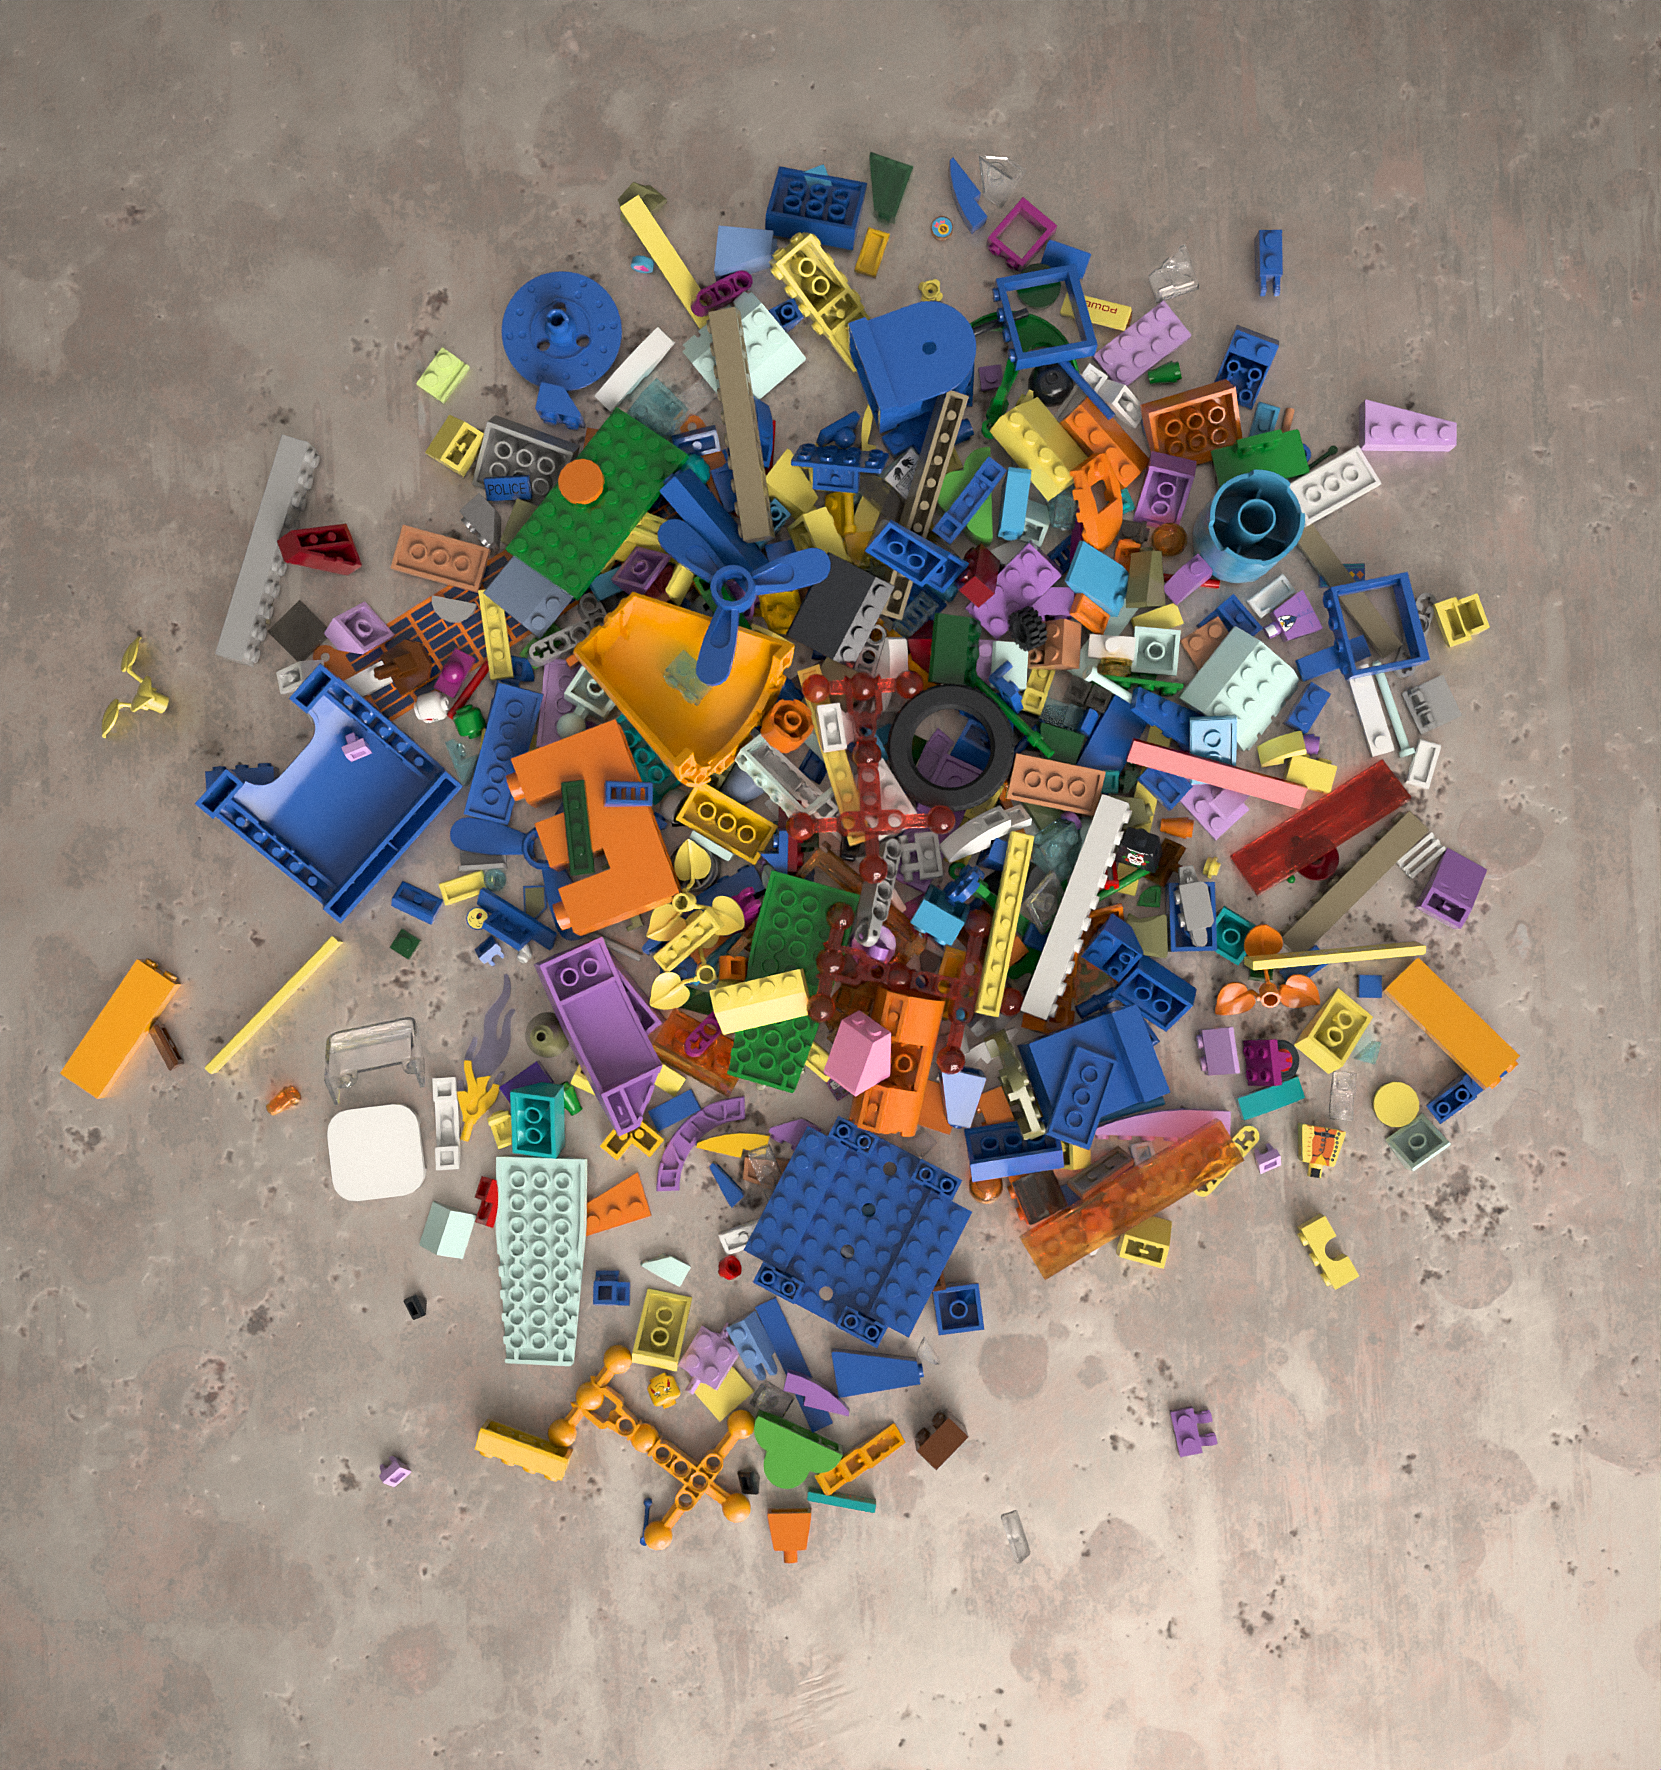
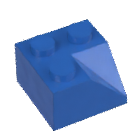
(958, 1308)

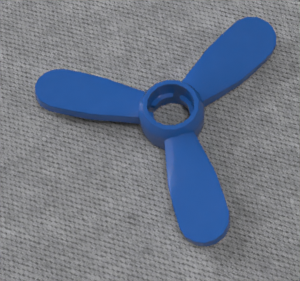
(780, 575)
(497, 839)

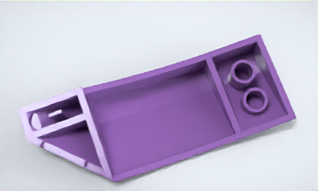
(602, 1030)

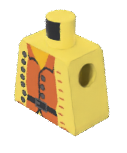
(1318, 1147)

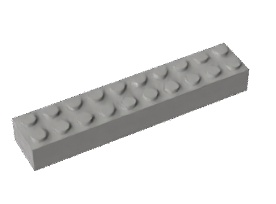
(263, 560)

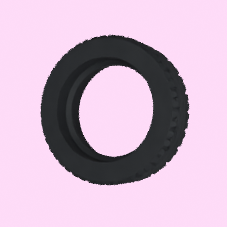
(951, 697)

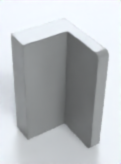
(477, 862)

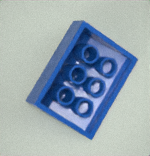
(825, 211)

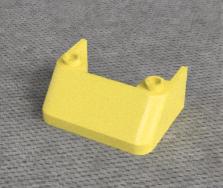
(646, 536)

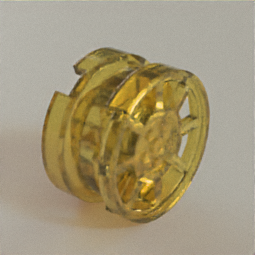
(1115, 666)

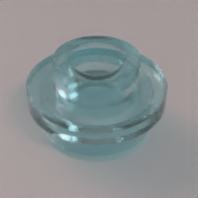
(500, 880)

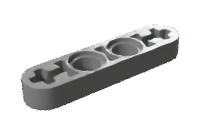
(1427, 621)

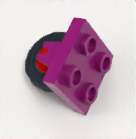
(1269, 1061)

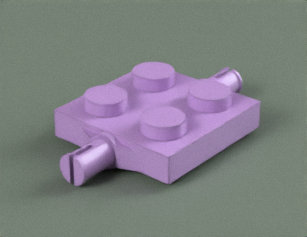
(709, 1358)

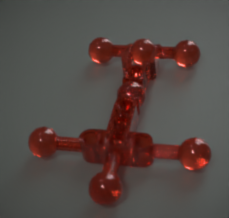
(867, 757)
(900, 977)

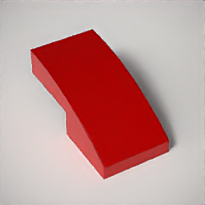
(488, 1193)

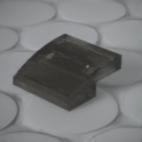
(1039, 1195)

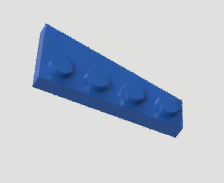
(1164, 714)

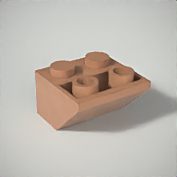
(1060, 649)

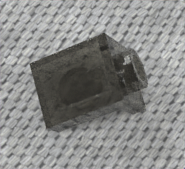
(1133, 530)

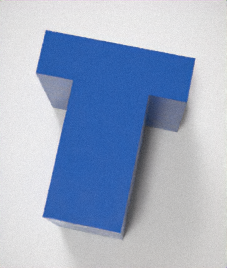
(1111, 1032)

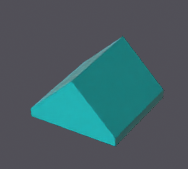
(1231, 933)

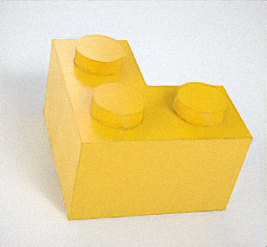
(644, 1138)

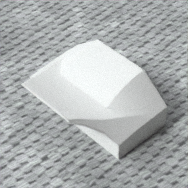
(833, 727)

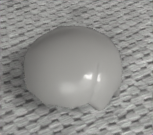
(671, 803)

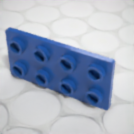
(839, 468)

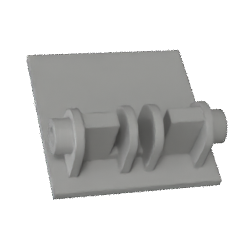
(1431, 704)

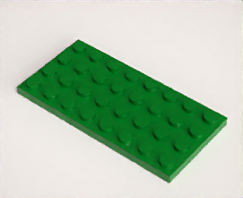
(576, 540)

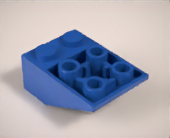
(1247, 363)

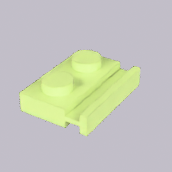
(443, 375)

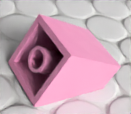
(859, 1054)

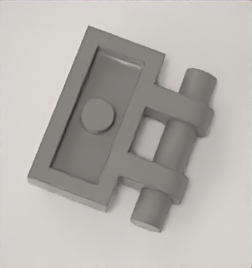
(928, 856)

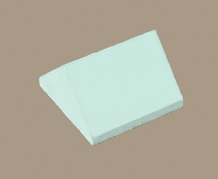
(1156, 651)
(1018, 658)
(1417, 1142)
(447, 1230)

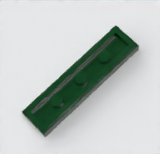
(577, 827)

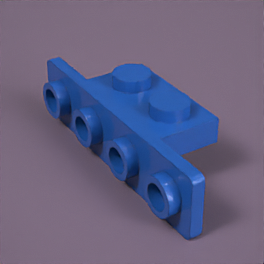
(512, 924)

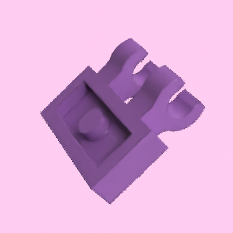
(1186, 1430)

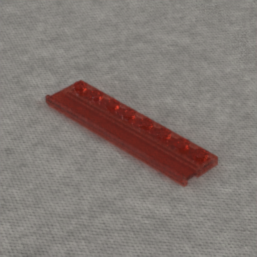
(1320, 827)

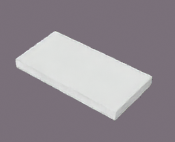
(1334, 484)

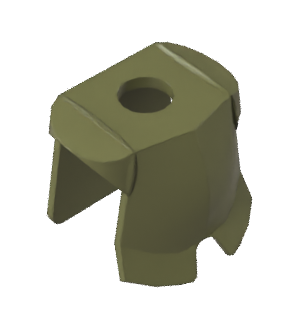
(1151, 934)

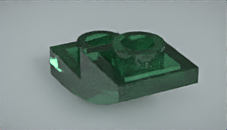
(1129, 778)

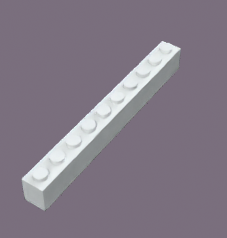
(1076, 907)

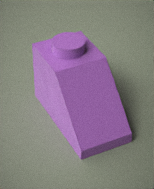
(1187, 579)

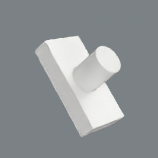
(1111, 646)

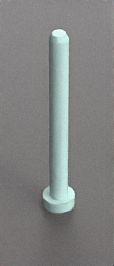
(1091, 673)
(1393, 713)

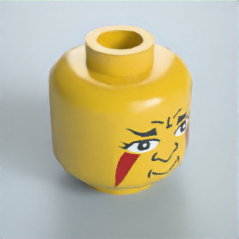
(663, 1390)

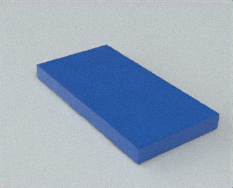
(1112, 737)
(1081, 1097)

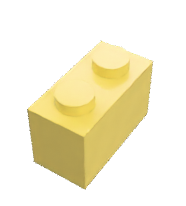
(1312, 773)

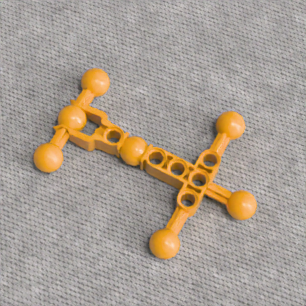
(646, 1439)

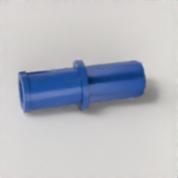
(1095, 1003)

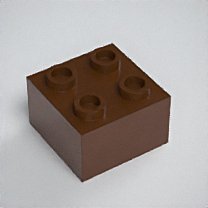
(940, 1438)

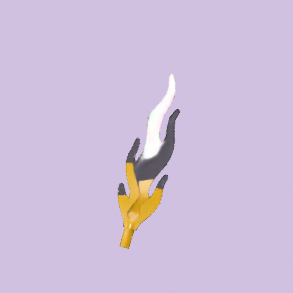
(481, 1068)

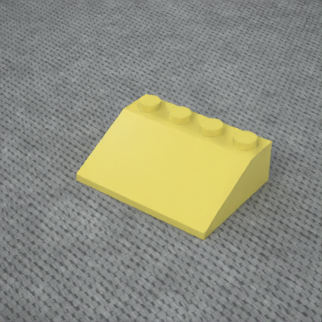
(1039, 444)

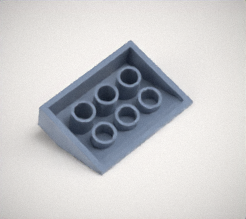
(527, 596)

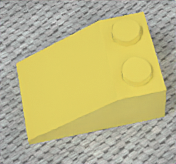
(1333, 1032)
(661, 1329)

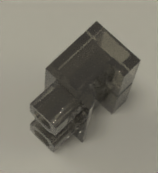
(1082, 694)

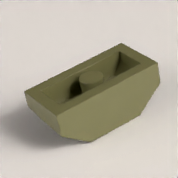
(651, 197)

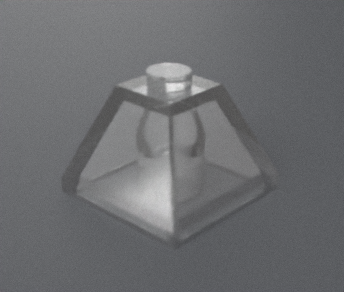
(1045, 901)

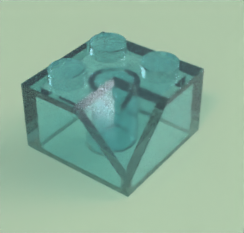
(1057, 848)

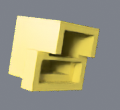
(1460, 619)

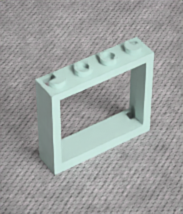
(771, 786)

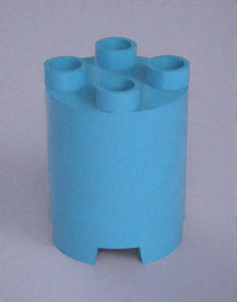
(1248, 526)

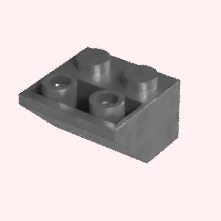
(484, 519)

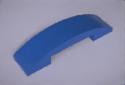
(969, 500)

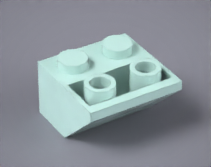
(1036, 523)

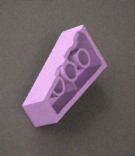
(1399, 429)

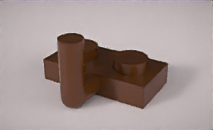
(1168, 863)

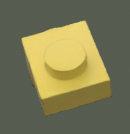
(501, 1127)

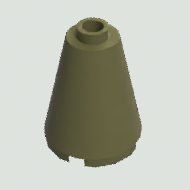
(555, 1040)

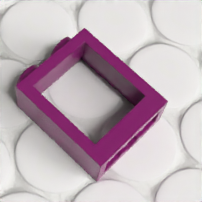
(1035, 218)

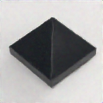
(416, 1306)
(749, 1482)

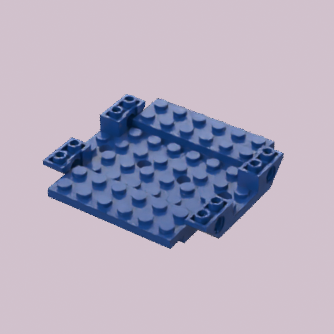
(895, 1250)

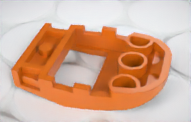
(1103, 525)

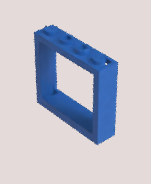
(1051, 355)
(1409, 618)

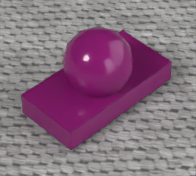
(454, 673)

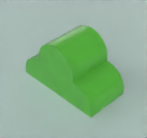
(980, 526)
(793, 1450)

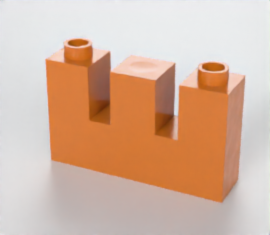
(630, 837)

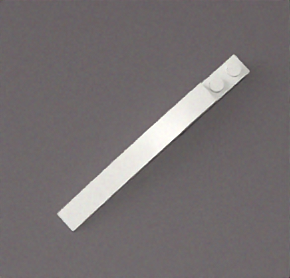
(796, 782)

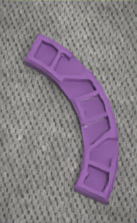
(689, 1133)

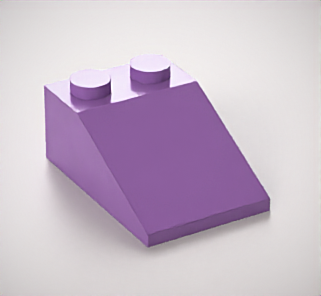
(1164, 489)

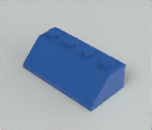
(1002, 1151)

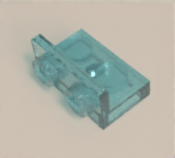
(683, 676)

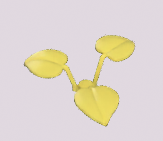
(145, 698)
(691, 864)
(669, 990)

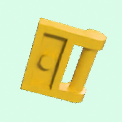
(842, 509)

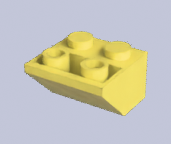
(456, 445)
(1147, 1242)

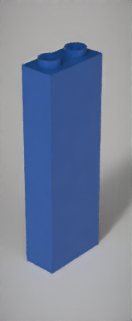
(711, 521)

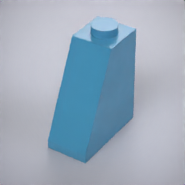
(1014, 503)

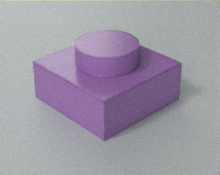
(990, 377)

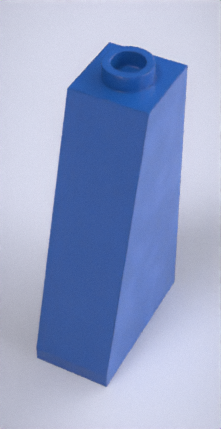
(873, 1372)

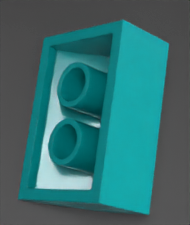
(538, 1120)

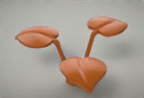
(1297, 992)

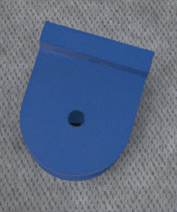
(911, 359)

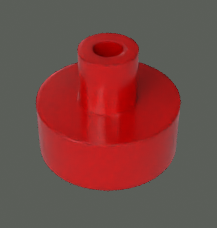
(729, 1267)

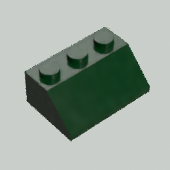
(954, 650)

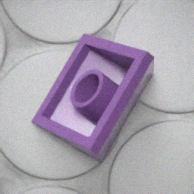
(640, 570)

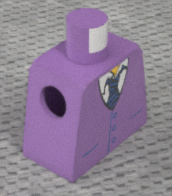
(1293, 619)

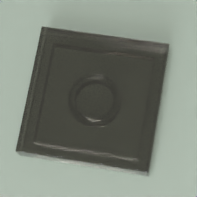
(299, 631)

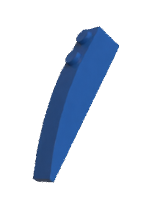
(726, 886)

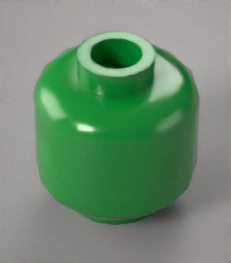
(469, 721)

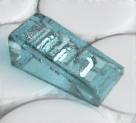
(904, 632)

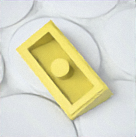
(670, 1080)

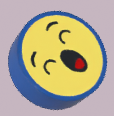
(476, 917)

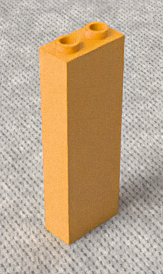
(1452, 1024)
(121, 1027)

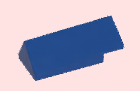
(915, 556)

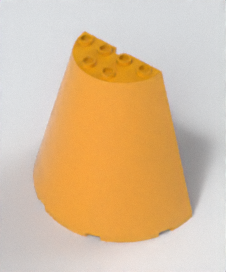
(629, 665)

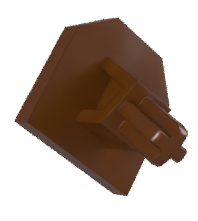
(406, 665)

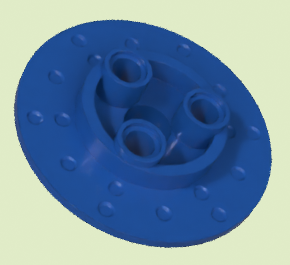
(534, 319)

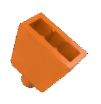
(789, 1530)

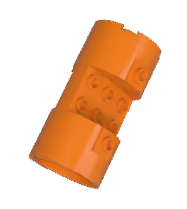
(914, 1029)

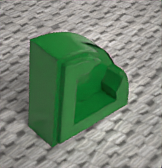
(1150, 897)

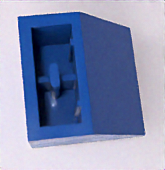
(557, 407)
(973, 745)
(1113, 948)

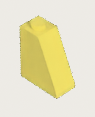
(790, 486)

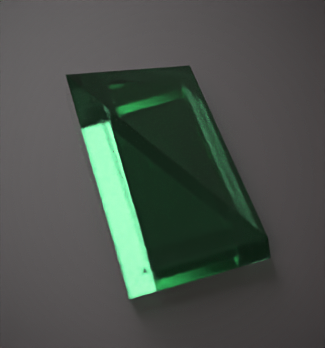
(698, 1001)

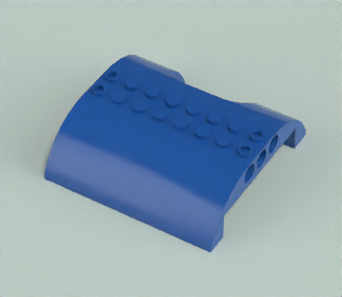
(334, 819)

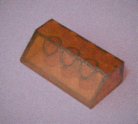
(707, 1068)

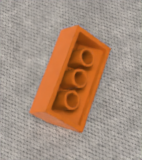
(1099, 435)

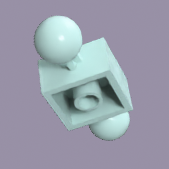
(586, 702)

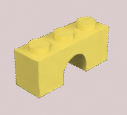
(1315, 1235)

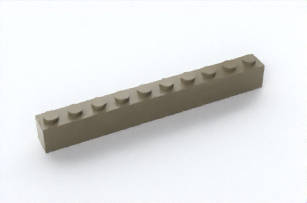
(741, 425)
(926, 486)

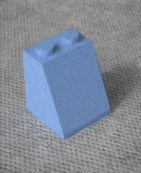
(743, 250)

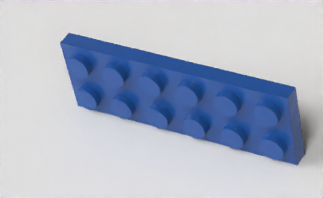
(505, 737)

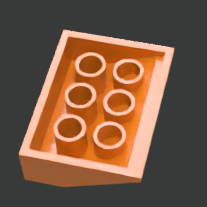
(1193, 421)

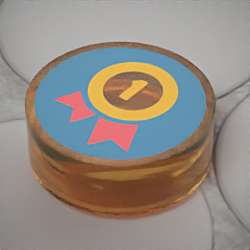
(941, 228)

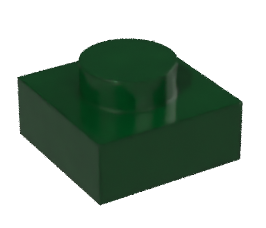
(405, 944)

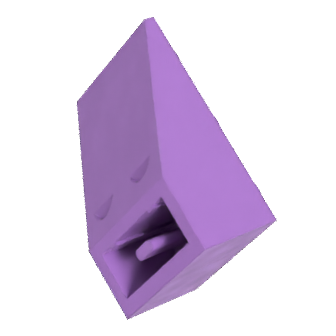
(1452, 889)

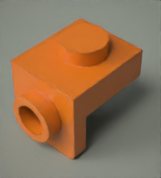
(1123, 552)

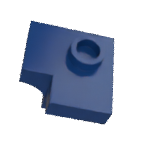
(609, 1291)

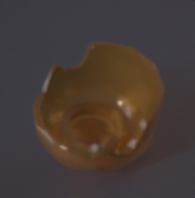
(1169, 539)
(986, 1191)

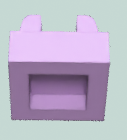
(356, 747)
(1268, 1160)
(395, 1472)

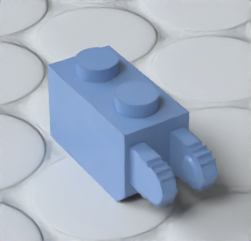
(753, 1345)

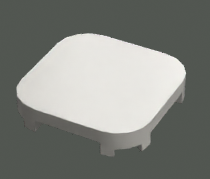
(376, 1152)

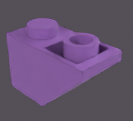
(791, 1131)

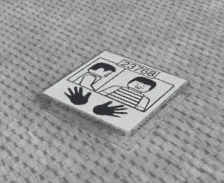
(901, 474)

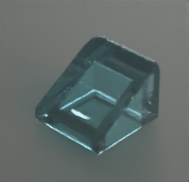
(1369, 1053)

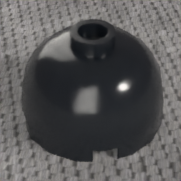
(1050, 384)

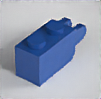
(1268, 260)

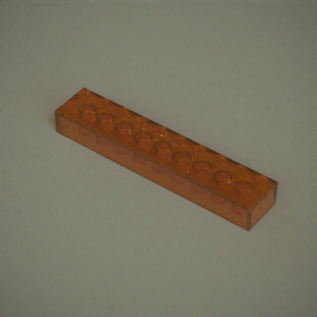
(1131, 1198)

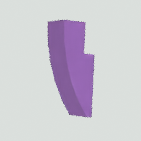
(815, 1393)

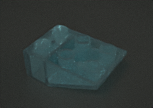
(659, 410)

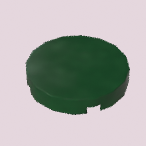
(1038, 296)

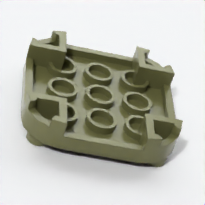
(1014, 1084)

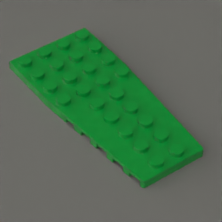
(785, 940)

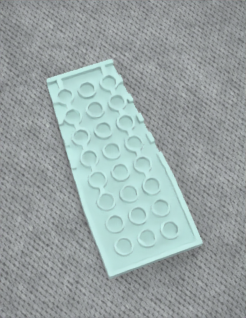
(541, 1255)

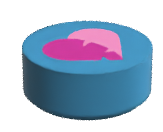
(642, 264)

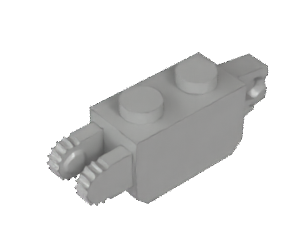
(1194, 905)

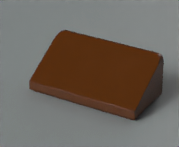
(166, 1046)

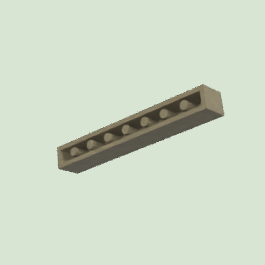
(1353, 883)

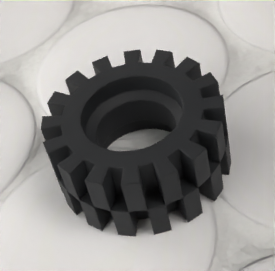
(1027, 628)

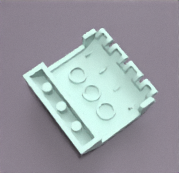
(768, 348)
(1242, 681)

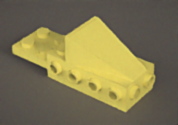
(819, 290)

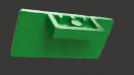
(1267, 451)
(1145, 681)

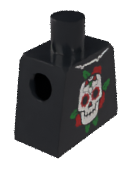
(1139, 849)

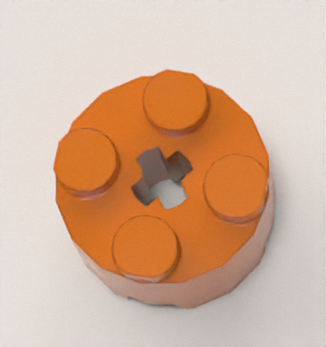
(787, 725)

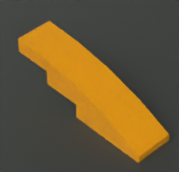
(861, 1458)

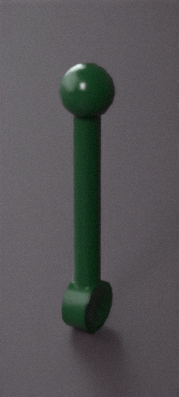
(1331, 451)

